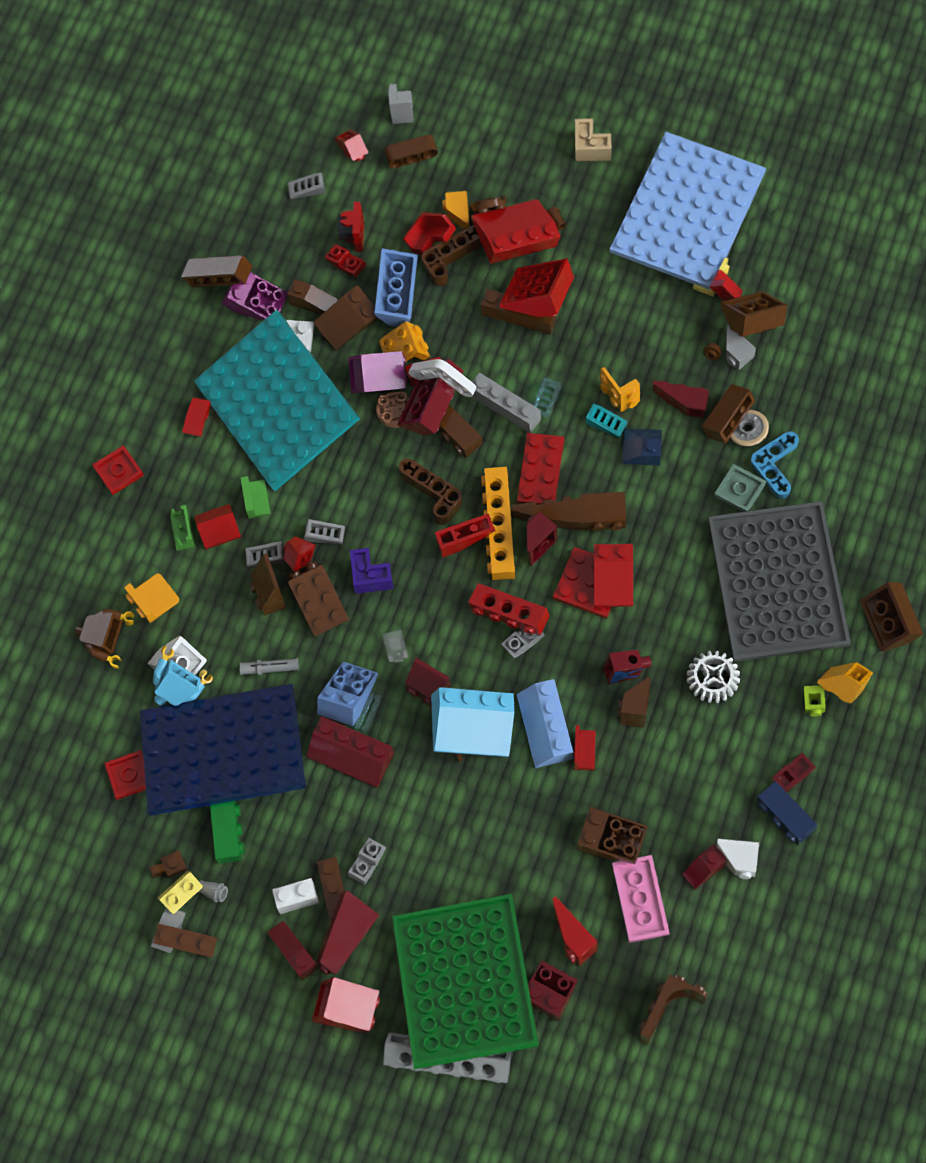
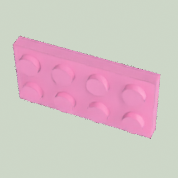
(640, 899)

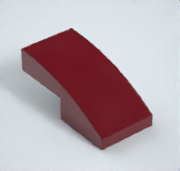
(794, 773)

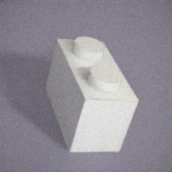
(295, 896)

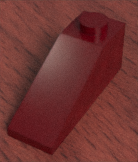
(293, 950)

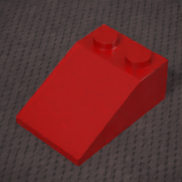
(613, 575)
(576, 939)

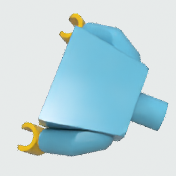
(176, 683)

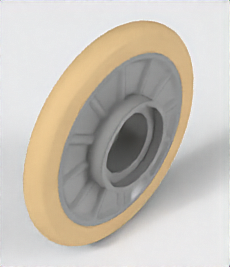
(756, 435)

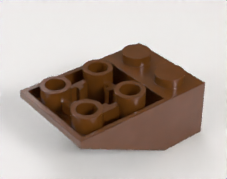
(611, 837)

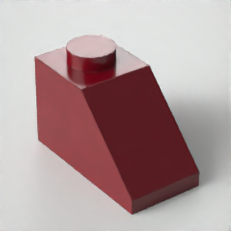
(705, 866)

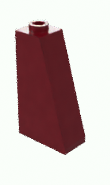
(346, 930)

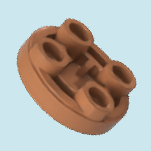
(391, 408)

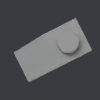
(738, 349)

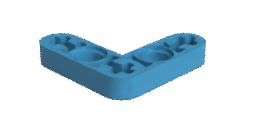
(768, 464)

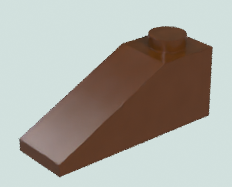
(310, 297)

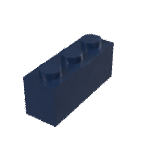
(786, 813)

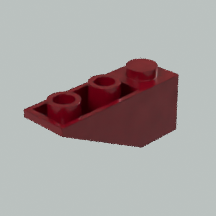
(686, 399)

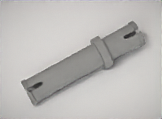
(269, 666)

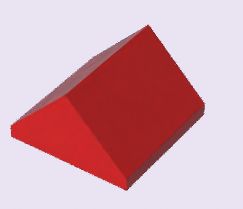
(217, 526)

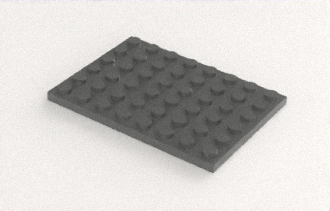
(778, 581)

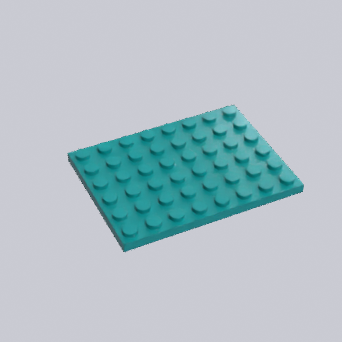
(276, 400)

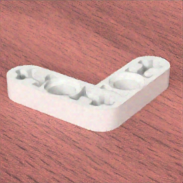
(440, 368)

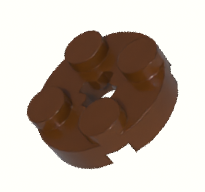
(482, 205)

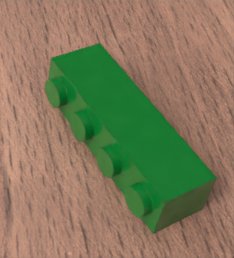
(227, 832)

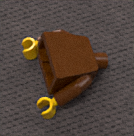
(101, 633)

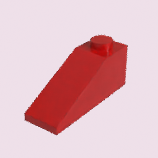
(463, 535)

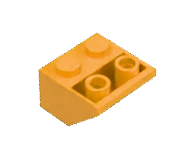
(846, 680)

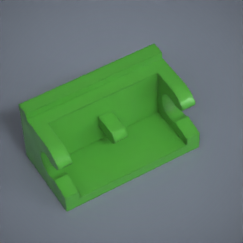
(182, 528)

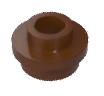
(712, 351)

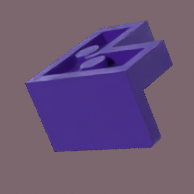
(367, 576)

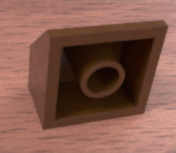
(634, 704)

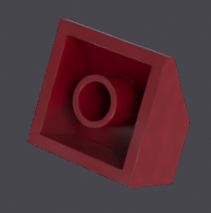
(540, 537)
(424, 681)

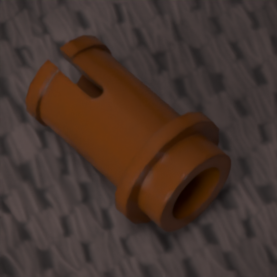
(555, 214)

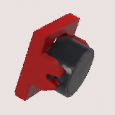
(352, 226)

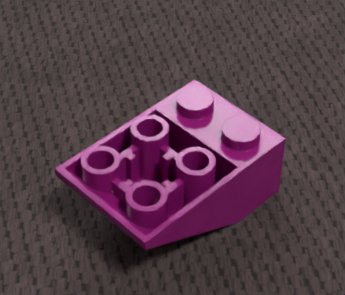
(254, 298)

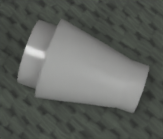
(214, 891)

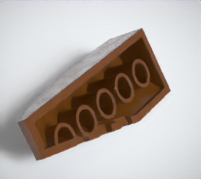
(588, 512)

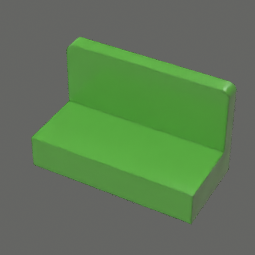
(255, 497)

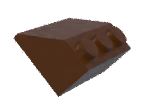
(754, 313)
(891, 616)

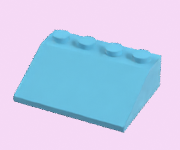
(472, 721)

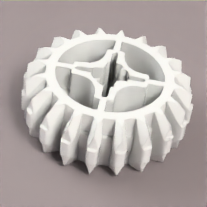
(703, 665)

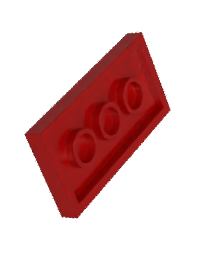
(540, 468)

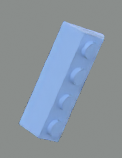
(545, 724)

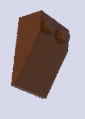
(346, 318)
(266, 587)

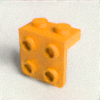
(406, 339)
(620, 397)
(152, 597)

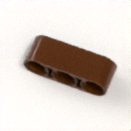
(411, 151)

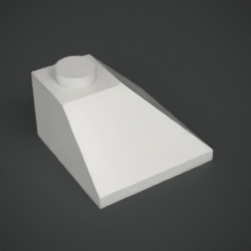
(183, 655)
(740, 856)

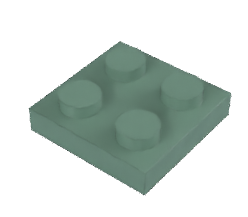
(740, 488)

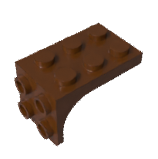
(316, 598)
(673, 988)

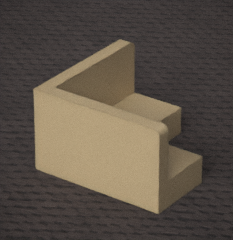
(589, 145)

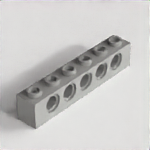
(476, 1069)

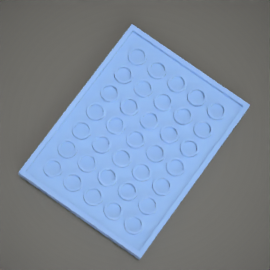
(688, 210)

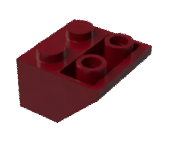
(551, 990)

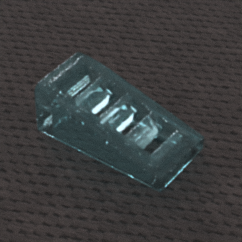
(553, 384)

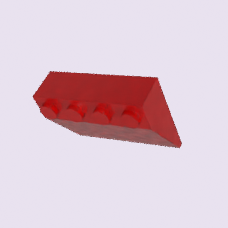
(516, 230)
(538, 288)

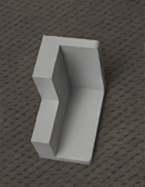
(400, 105)

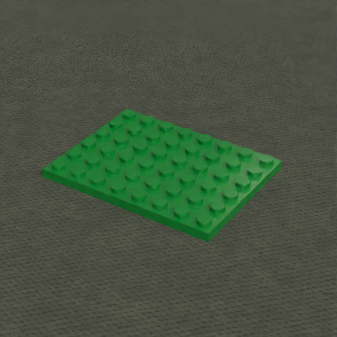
(464, 982)

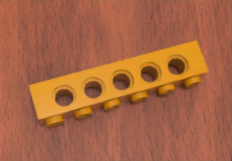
(499, 478)

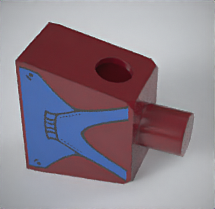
(625, 666)

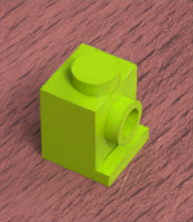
(814, 693)

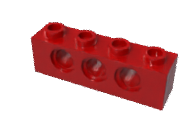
(485, 595)

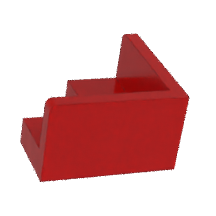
(427, 230)

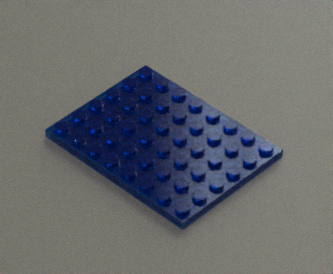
(221, 749)

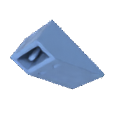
(344, 694)

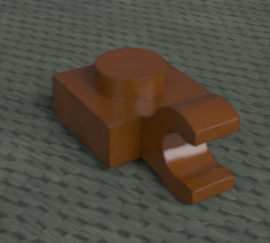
(172, 865)

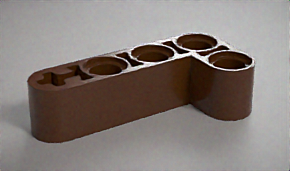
(471, 242)
(428, 486)

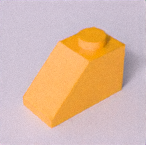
(457, 208)

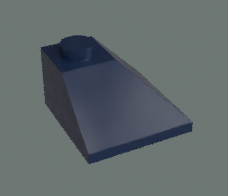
(642, 446)

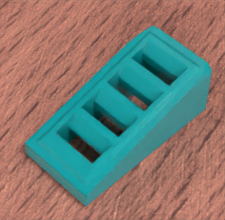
(602, 412)

